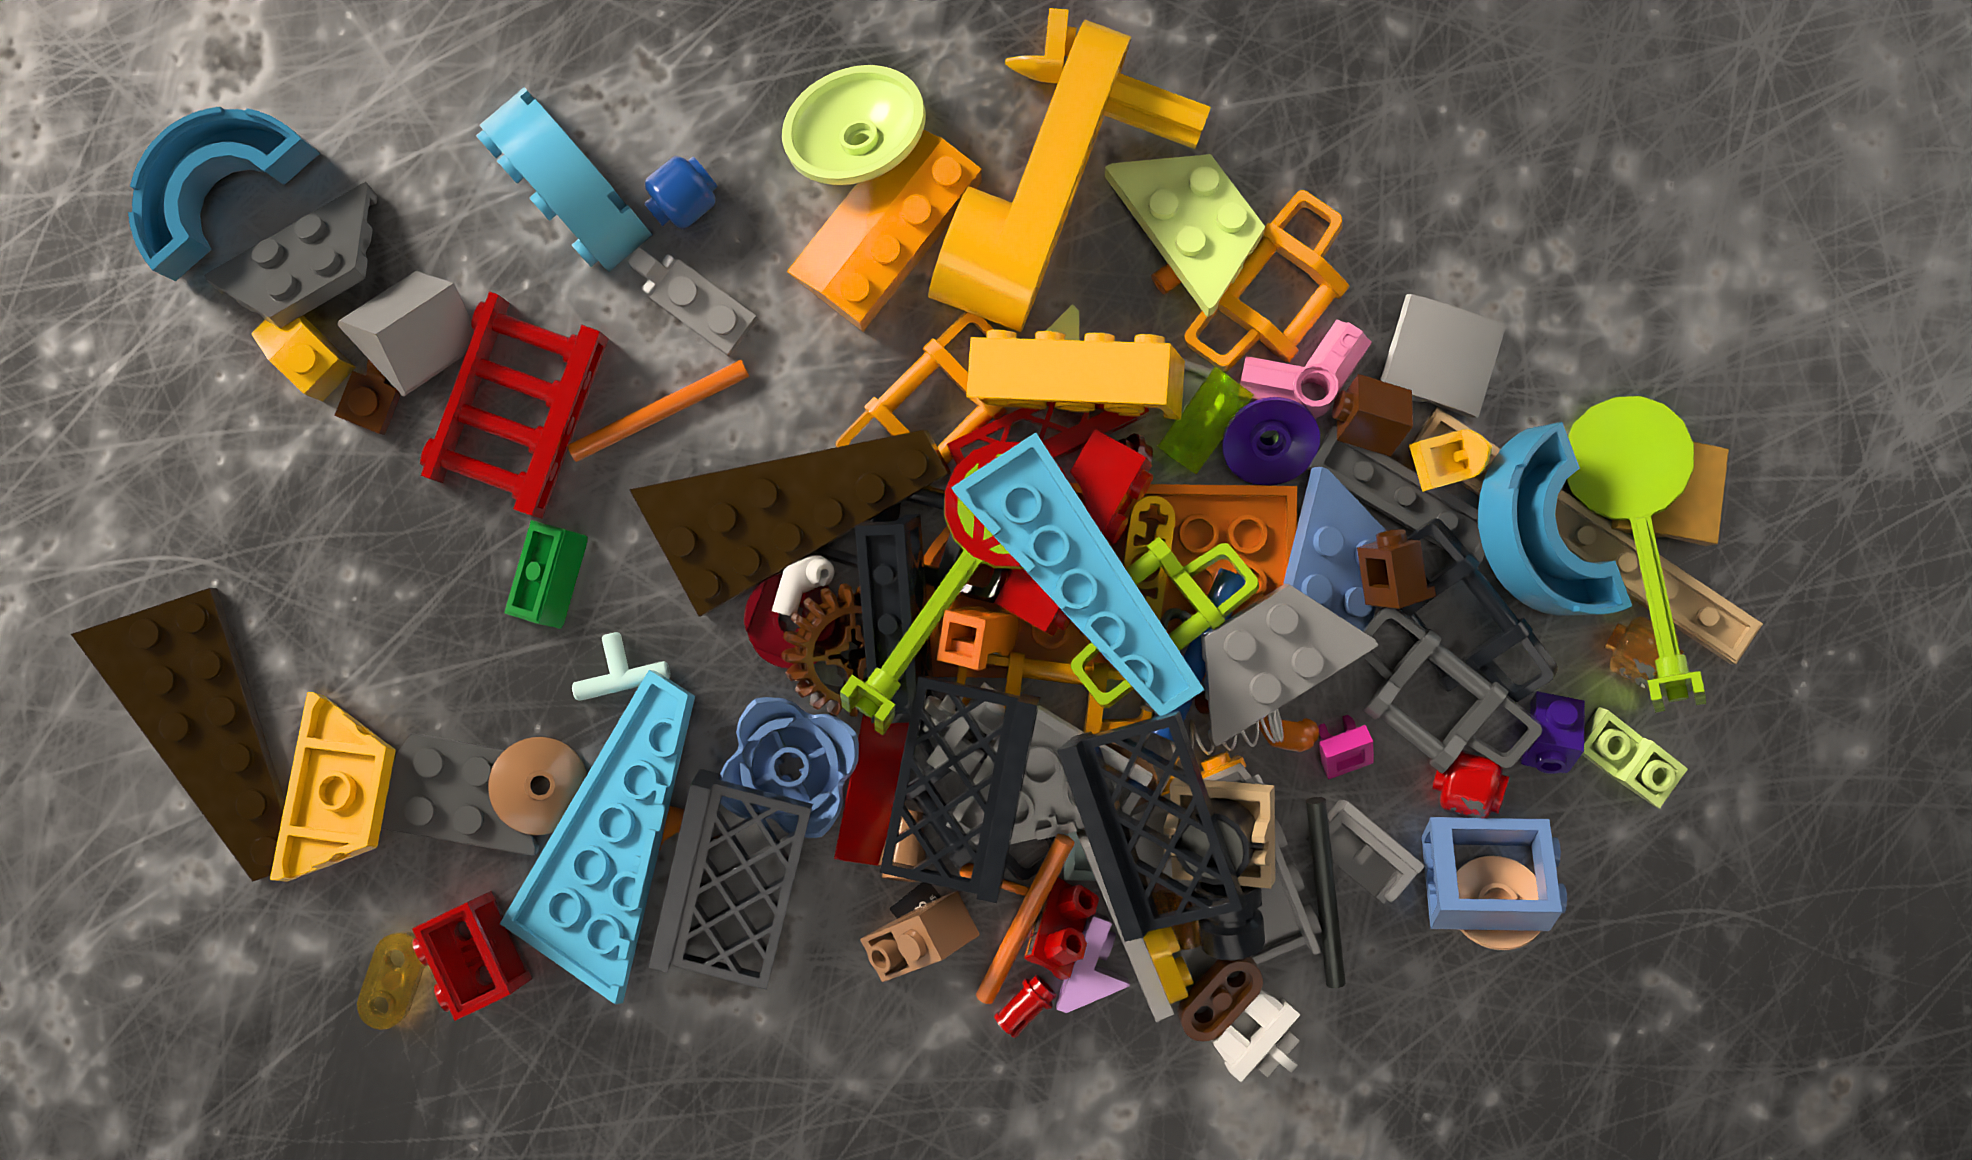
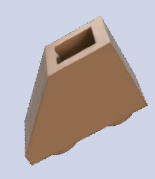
(920, 937)

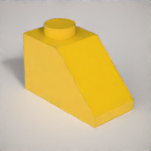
(304, 356)

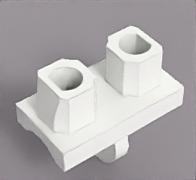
(987, 715)
(1246, 1052)

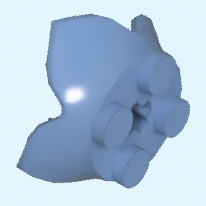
(822, 742)

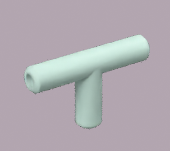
(620, 675)

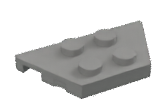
(1272, 657)

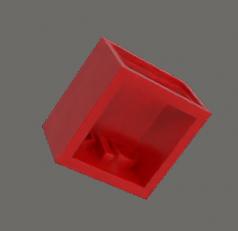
(458, 959)

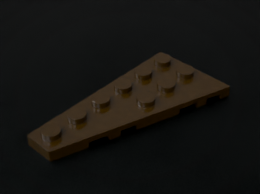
(756, 519)

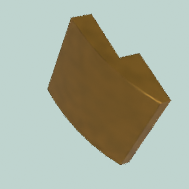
(1698, 511)

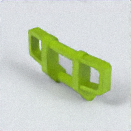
(1207, 614)

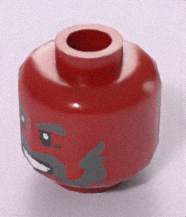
(1471, 786)

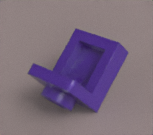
(1561, 734)

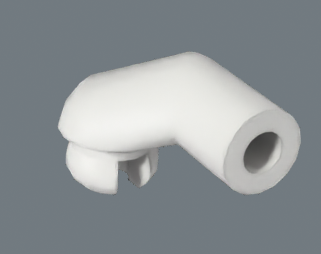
(800, 578)

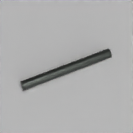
(1325, 892)

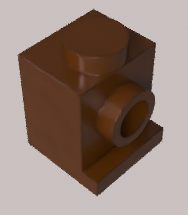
(1393, 571)

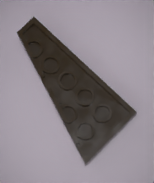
(193, 703)

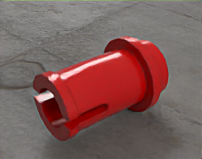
(1025, 1006)

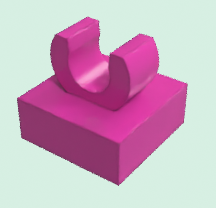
(1347, 750)

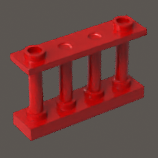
(546, 443)

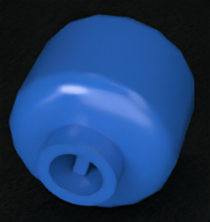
(680, 192)

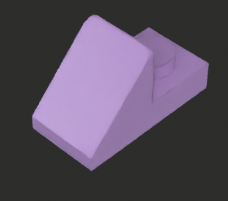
(1087, 979)

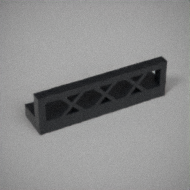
(892, 599)

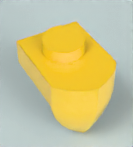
(1058, 44)
(1450, 458)

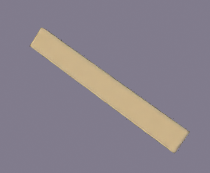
(1693, 606)

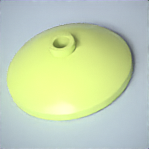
(854, 125)

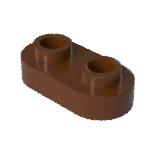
(1222, 995)

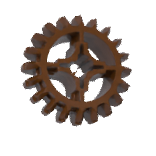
(809, 650)

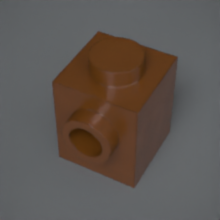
(1373, 415)

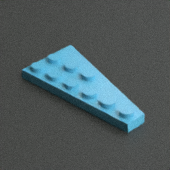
(597, 868)

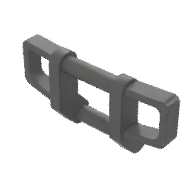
(1488, 695)

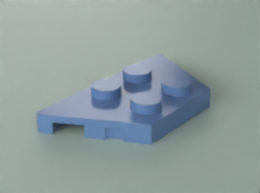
(1325, 548)

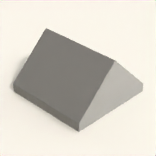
(411, 330)

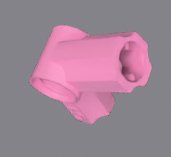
(1328, 367)

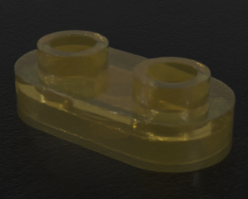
(390, 981)

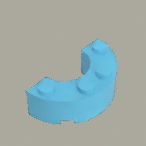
(563, 180)

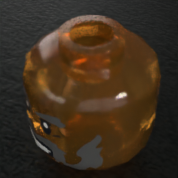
(1634, 651)

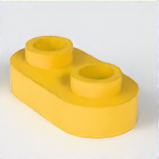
(1171, 972)

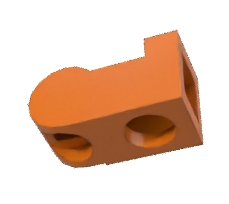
(974, 633)

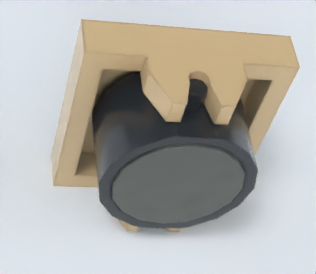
(1247, 826)

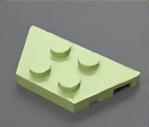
(1192, 220)

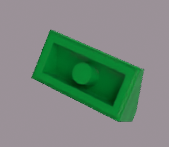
(546, 574)

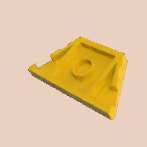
(332, 792)

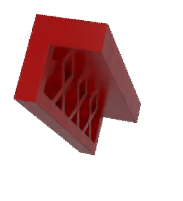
(1059, 445)

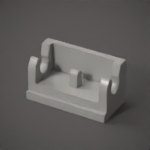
(1369, 853)

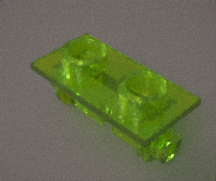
(1204, 420)

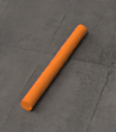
(658, 411)
(1025, 918)

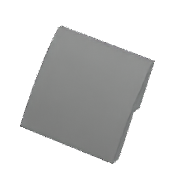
(1443, 354)

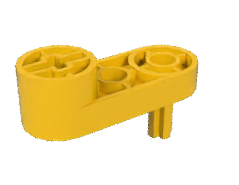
(1003, 248)

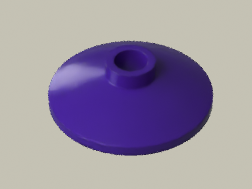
(1272, 458)

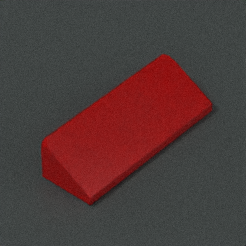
(871, 793)

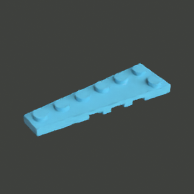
(1056, 541)

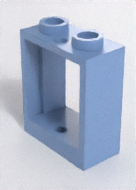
(1450, 912)

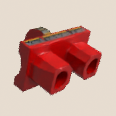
(1058, 930)

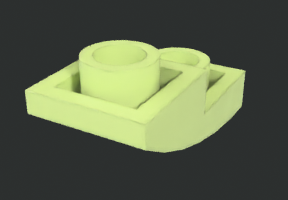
(1631, 758)

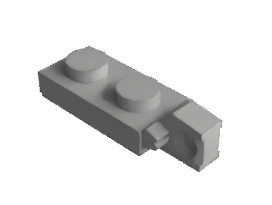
(694, 300)

